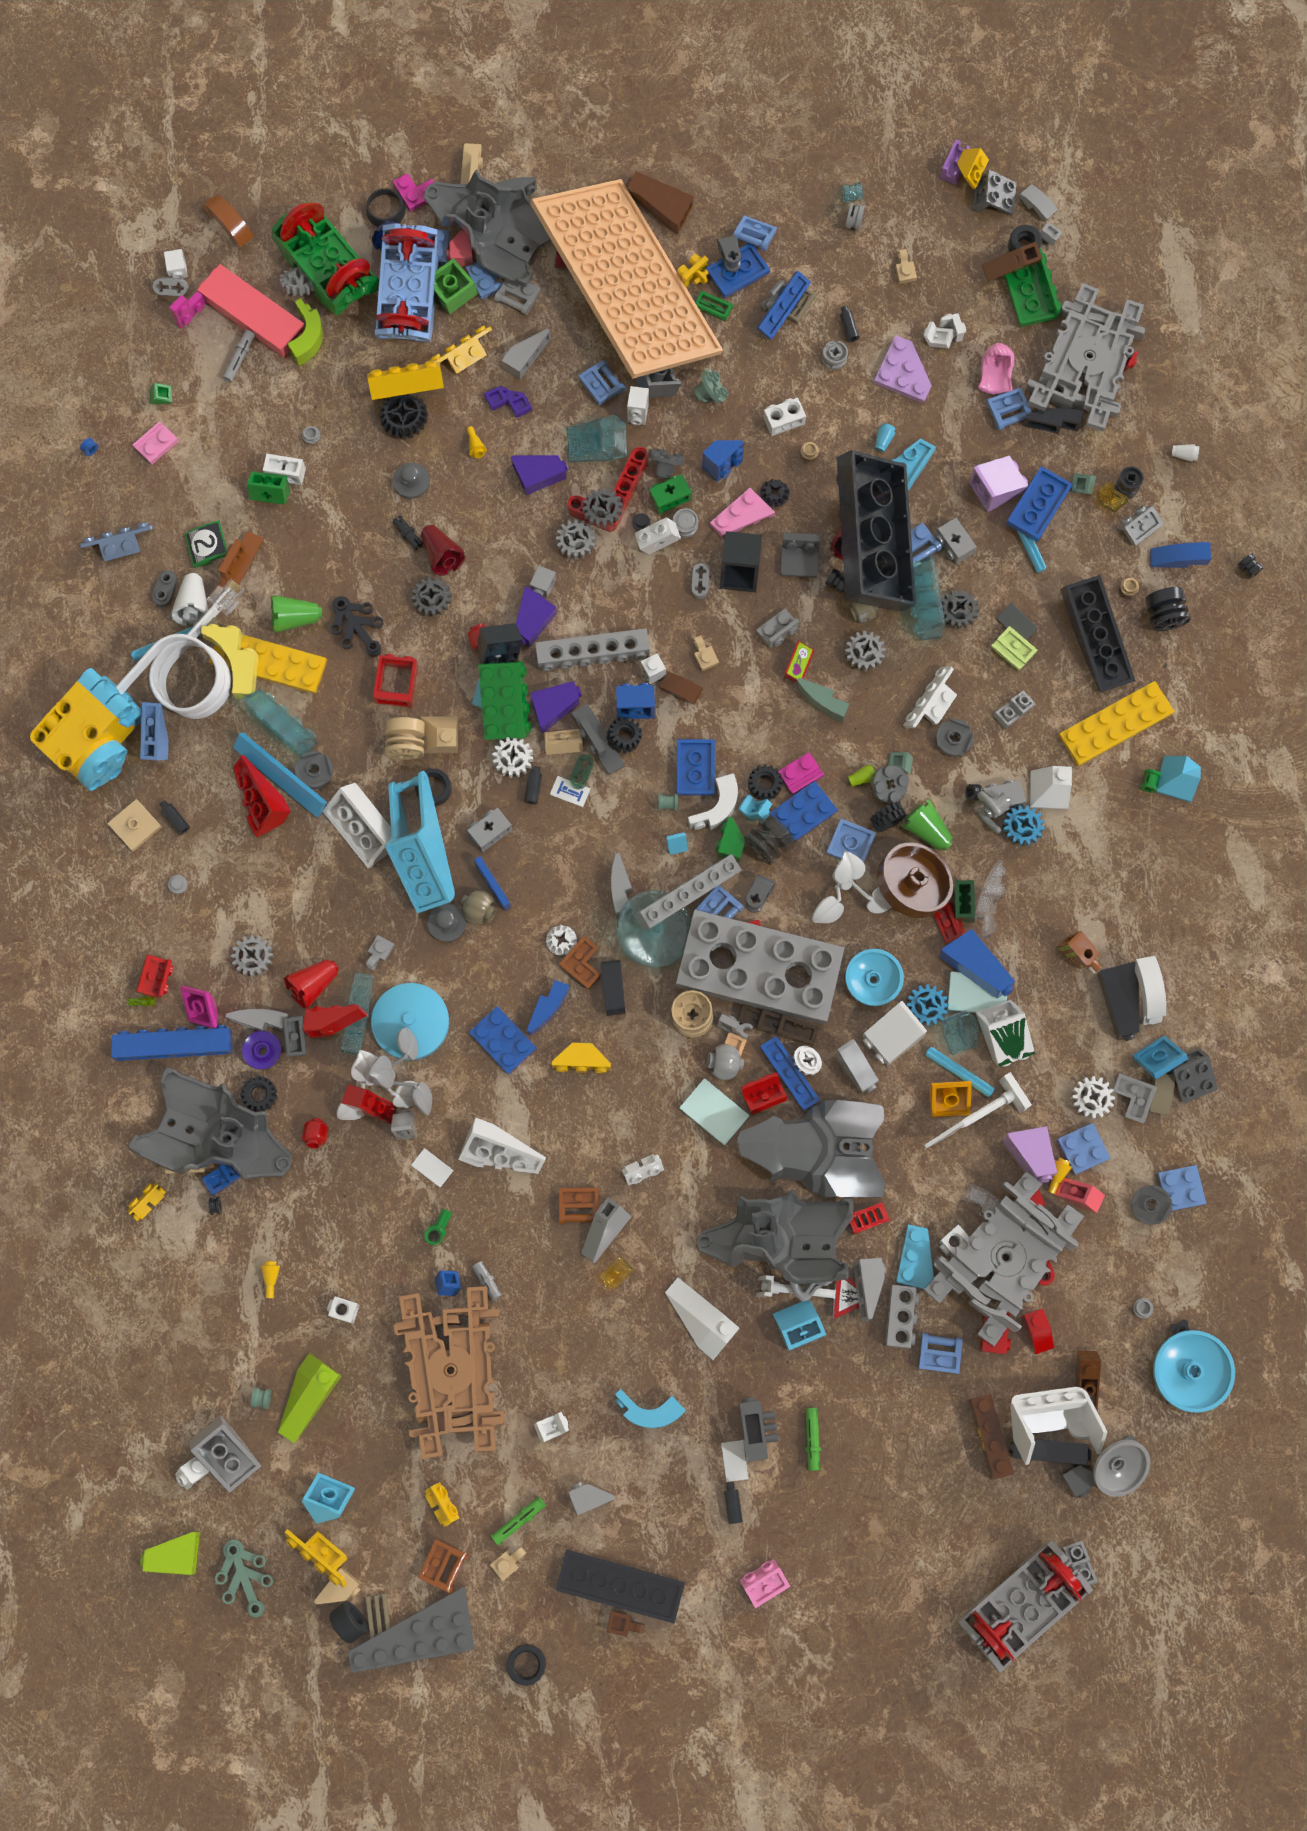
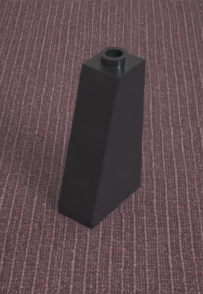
(1121, 996)
(1057, 1452)

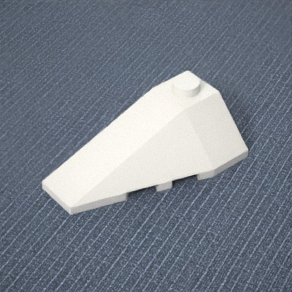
(494, 1147)
(705, 1323)

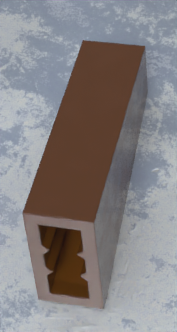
(661, 200)

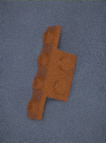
(239, 558)

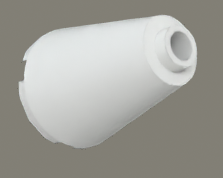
(190, 601)

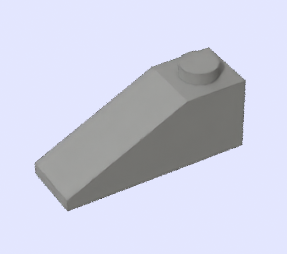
(523, 354)
(404, 1125)
(869, 1280)

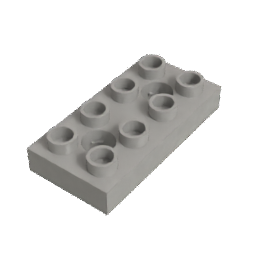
(760, 967)

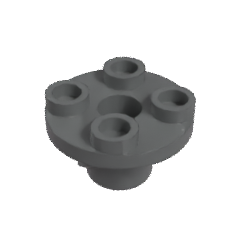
(664, 462)
(411, 480)
(446, 923)

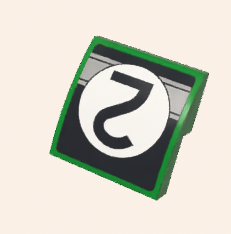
(206, 544)

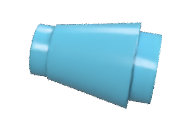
(884, 437)

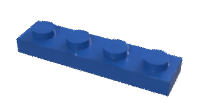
(783, 305)
(789, 1073)

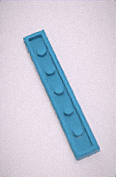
(280, 774)

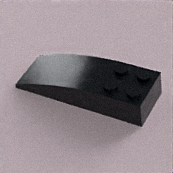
(1097, 633)

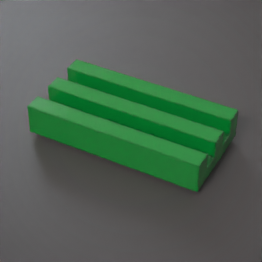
(711, 308)

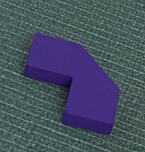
(501, 396)

